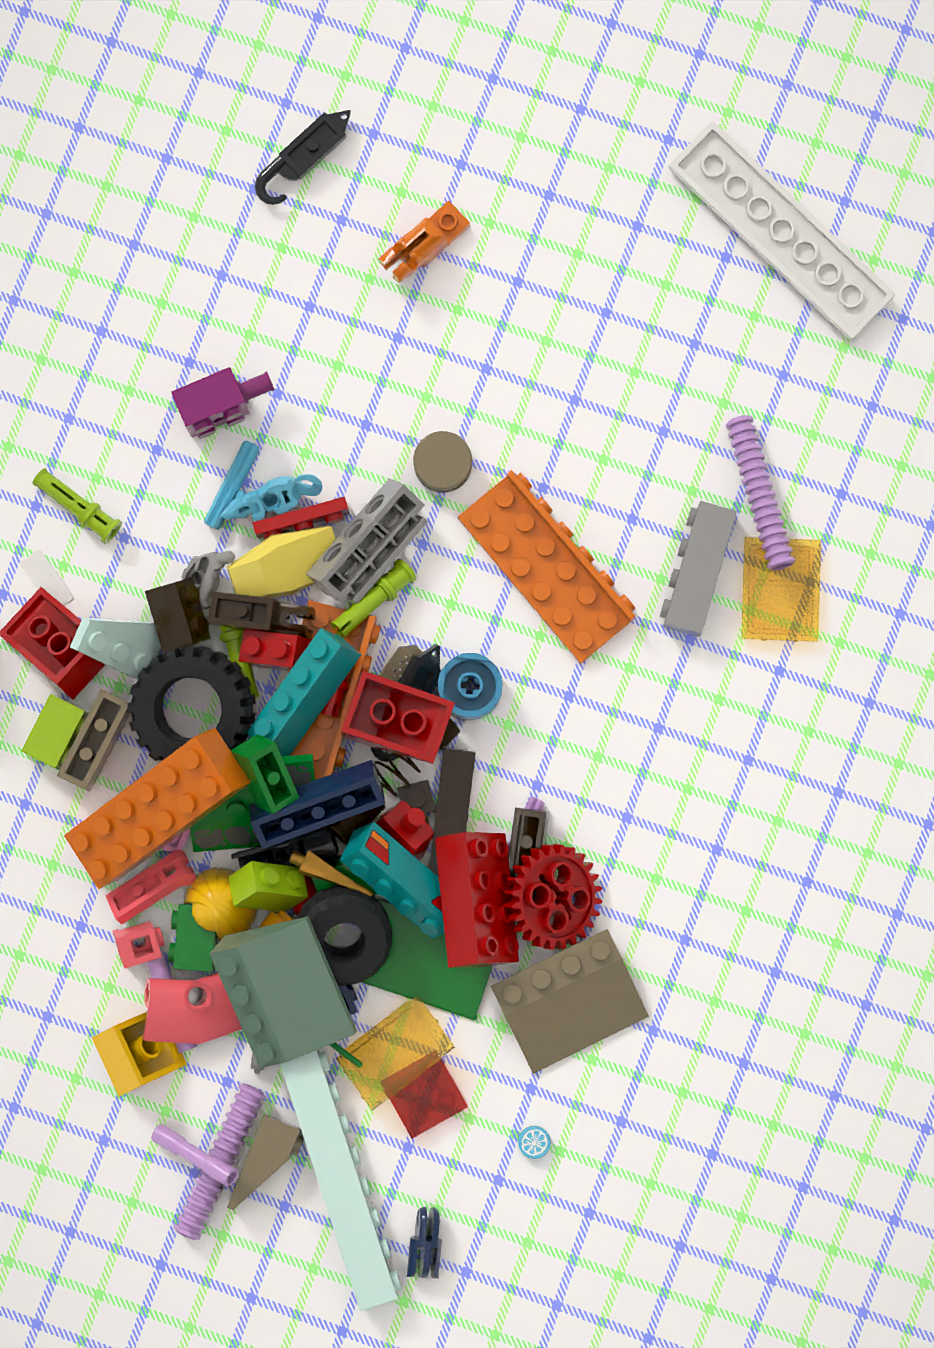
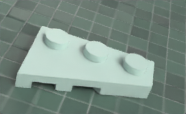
(118, 644)

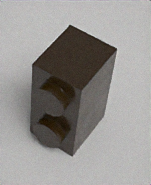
(177, 614)

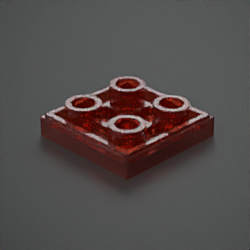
(428, 1100)

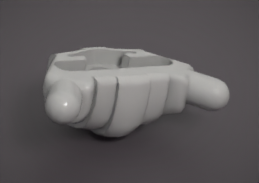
(205, 573)

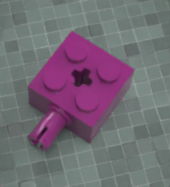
(217, 401)

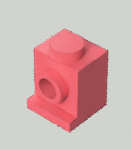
(137, 954)

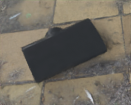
(320, 842)

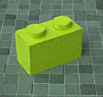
(54, 732)
(267, 886)

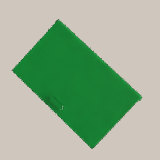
(420, 968)

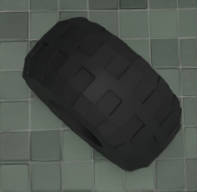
(346, 905)

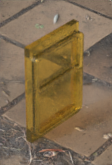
(395, 1052)

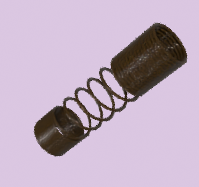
(344, 828)

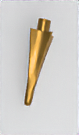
(315, 867)

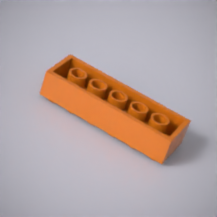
(157, 808)

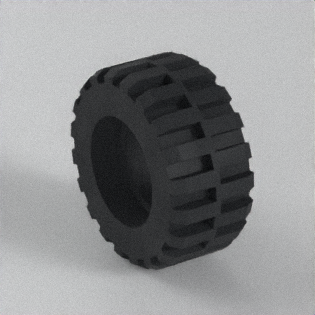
(183, 663)

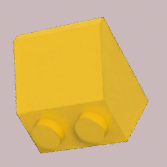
(131, 1059)

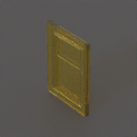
(783, 601)

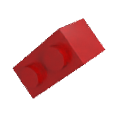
(271, 649)

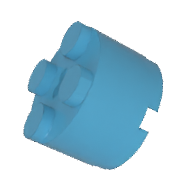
(483, 673)

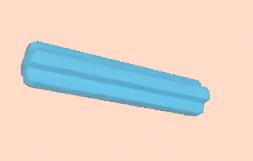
(231, 483)

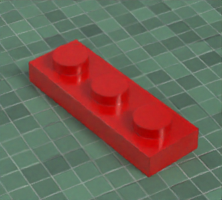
(302, 519)

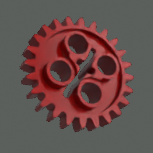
(553, 896)

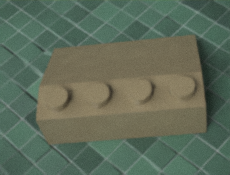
(569, 1001)

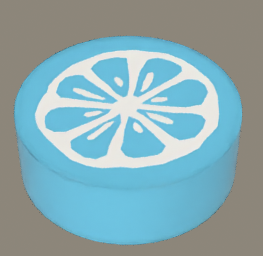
(534, 1142)

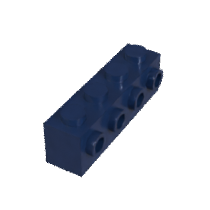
(320, 804)

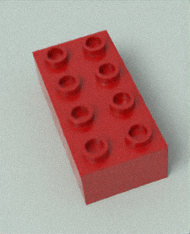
(473, 900)

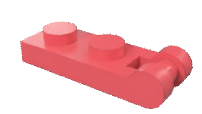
(150, 886)

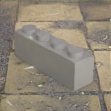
(699, 568)

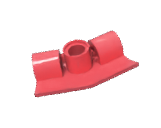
(178, 1021)

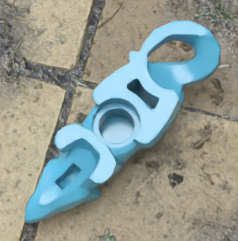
(276, 495)

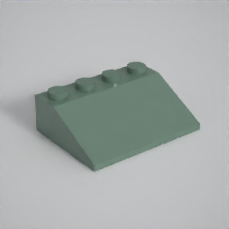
(282, 990)

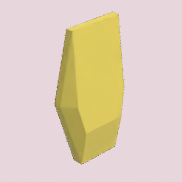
(280, 563)

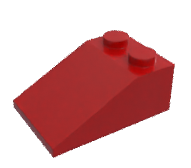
(44, 636)
(397, 718)

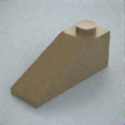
(269, 1151)

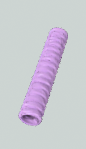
(760, 492)
(225, 1149)

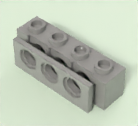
(369, 543)

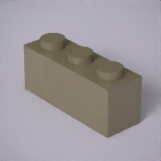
(95, 741)

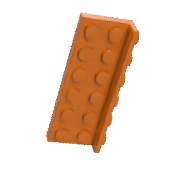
(547, 566)
(324, 735)

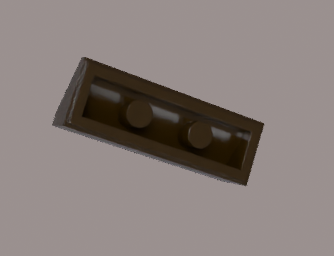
(528, 832)

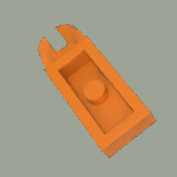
(424, 241)

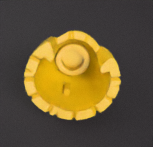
(214, 905)

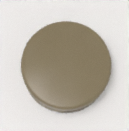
(442, 461)

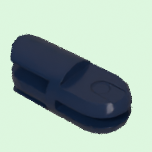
(425, 1244)

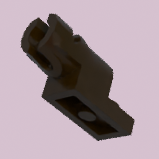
(258, 614)

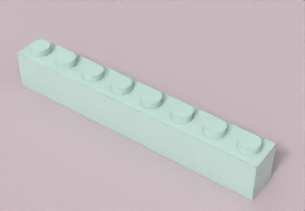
(339, 1180)

